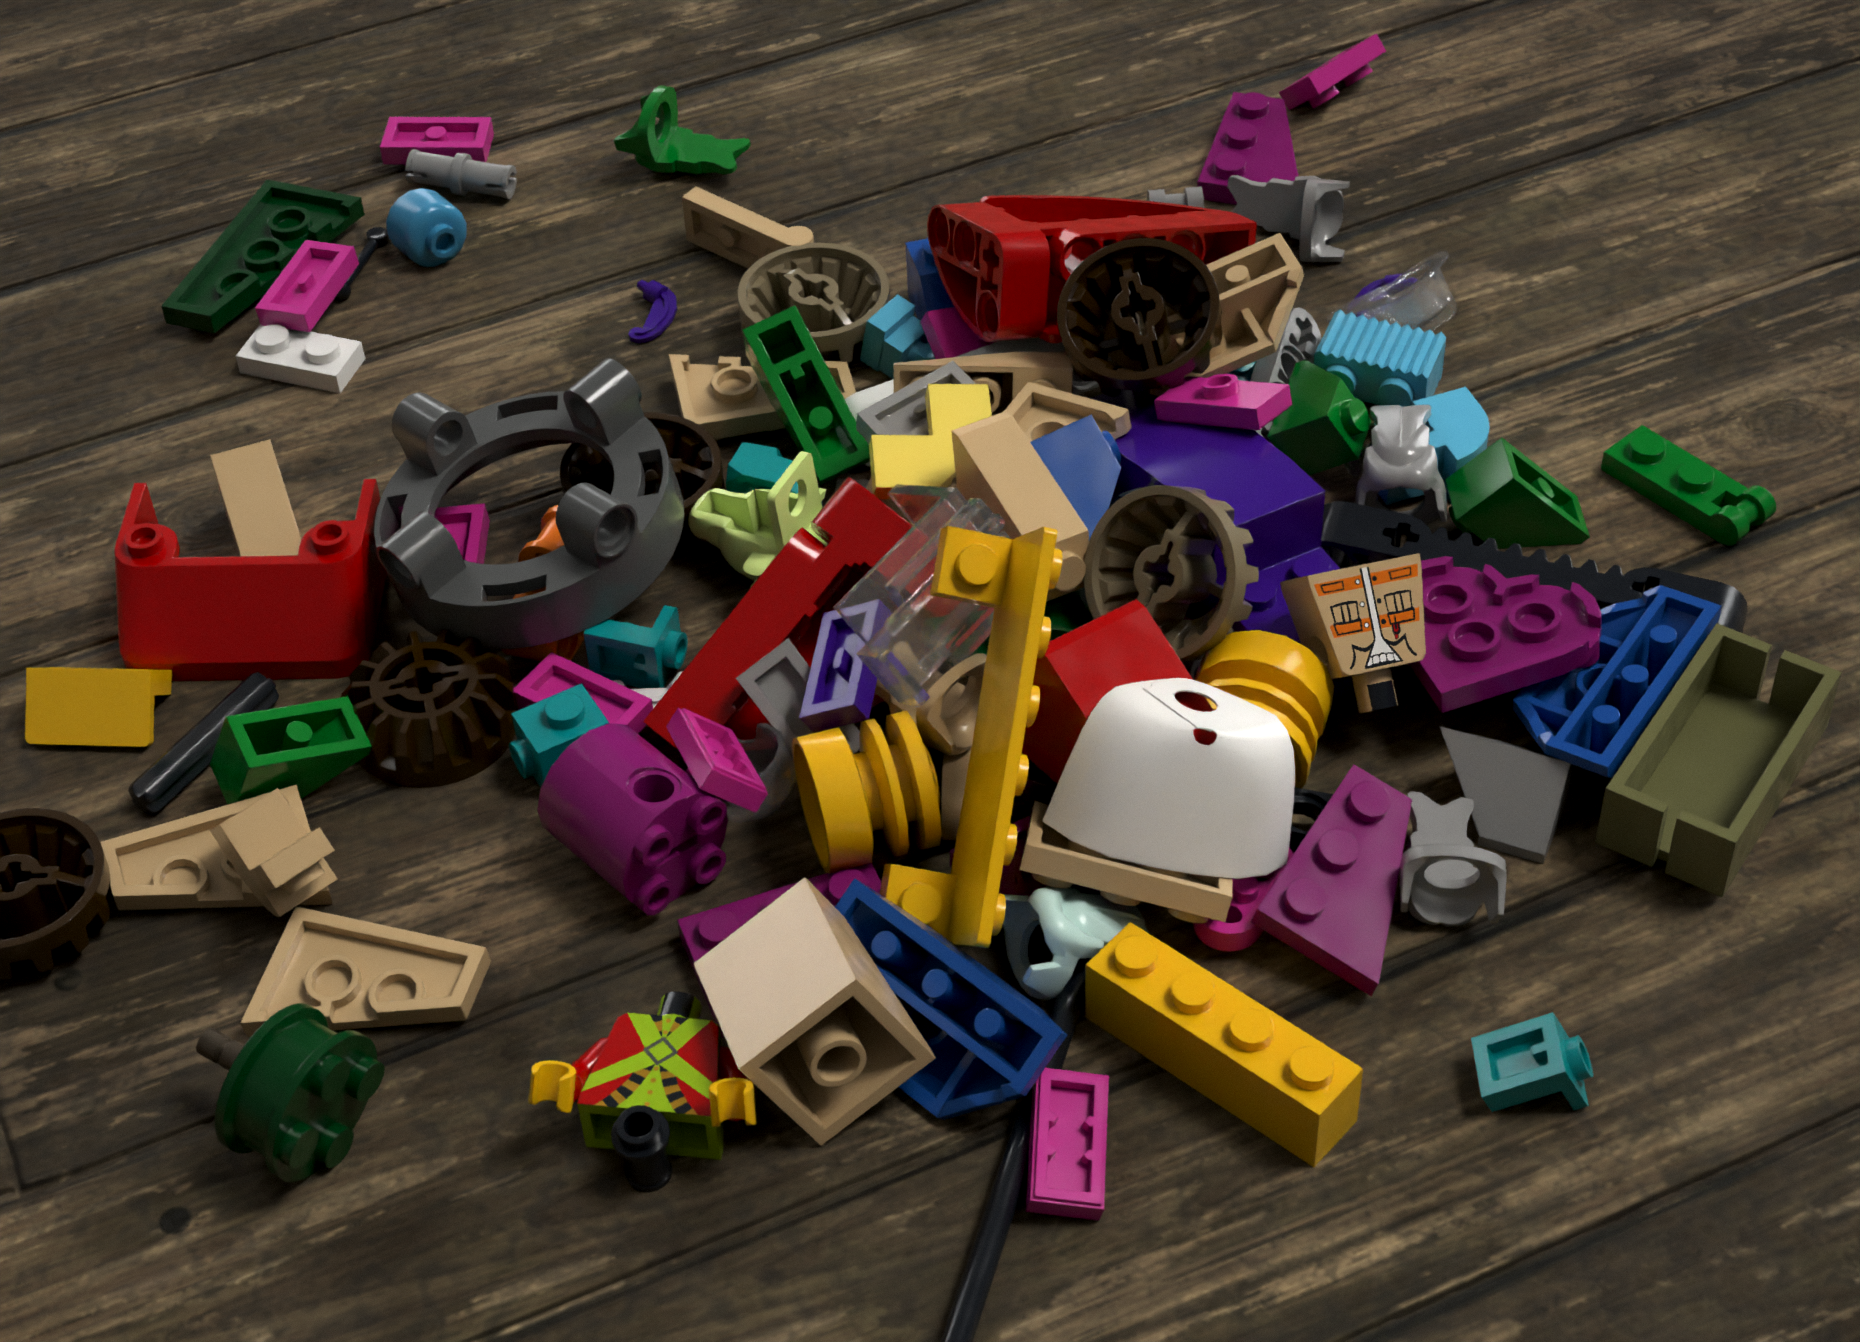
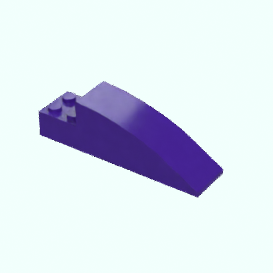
(1258, 481)

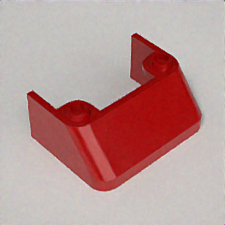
(248, 613)

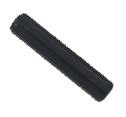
(195, 749)

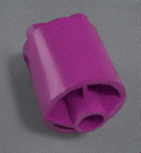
(633, 816)

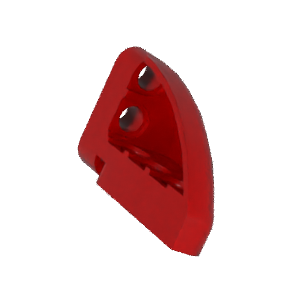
(1015, 252)
(783, 606)

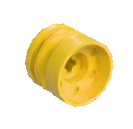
(1278, 678)
(881, 788)

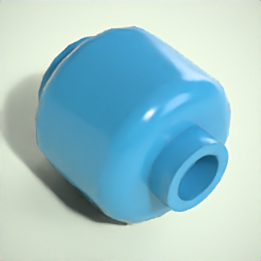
(426, 227)

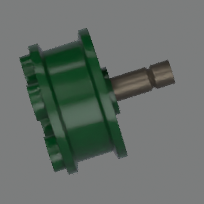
(293, 1090)

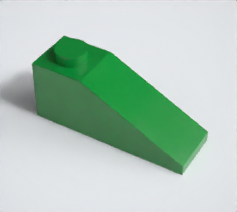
(805, 393)

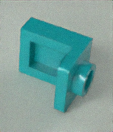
(550, 727)

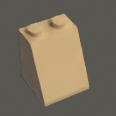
(810, 1013)

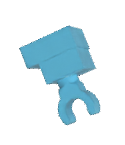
(894, 337)

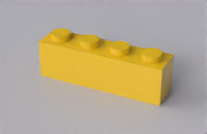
(1223, 1043)

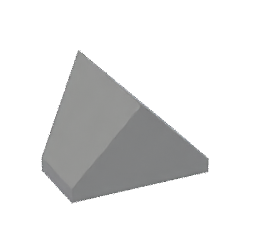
(1513, 790)

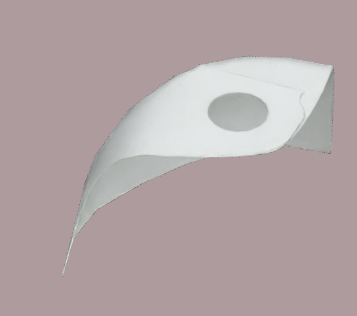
(1162, 799)

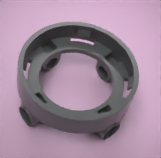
(610, 541)

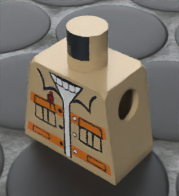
(1362, 623)

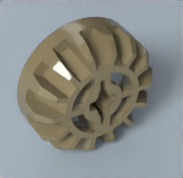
(828, 288)
(1159, 551)

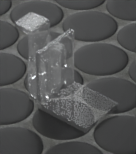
(905, 629)

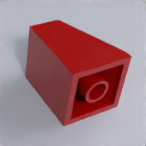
(1085, 666)

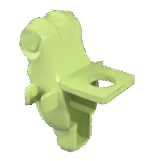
(760, 523)

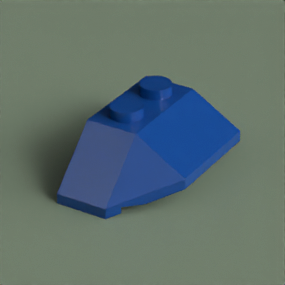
(1603, 709)
(980, 1029)

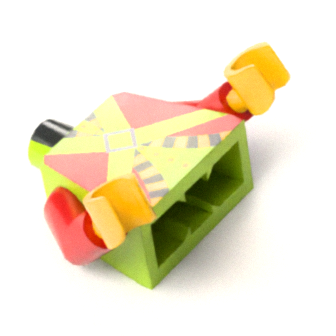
(659, 1063)

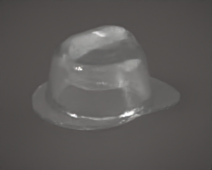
(1414, 298)

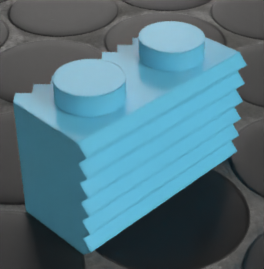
(1382, 360)

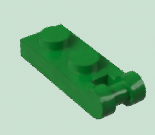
(1687, 486)

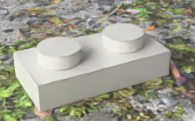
(301, 357)

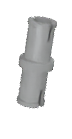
(461, 174)

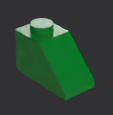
(1323, 423)
(1514, 501)
(287, 748)

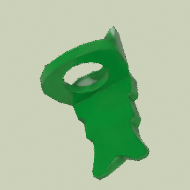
(675, 148)

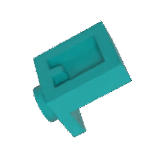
(637, 653)
(1530, 1063)

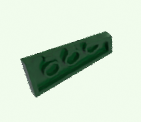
(256, 251)

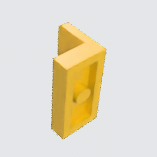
(93, 705)

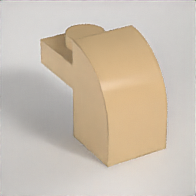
(276, 853)

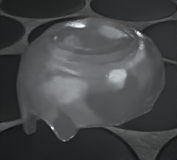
(775, 767)

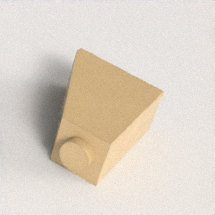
(1007, 473)
(256, 501)

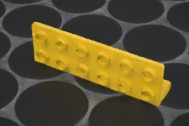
(1015, 582)

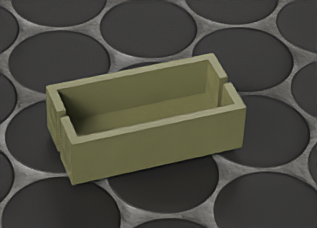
(1717, 760)

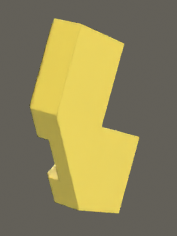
(928, 458)

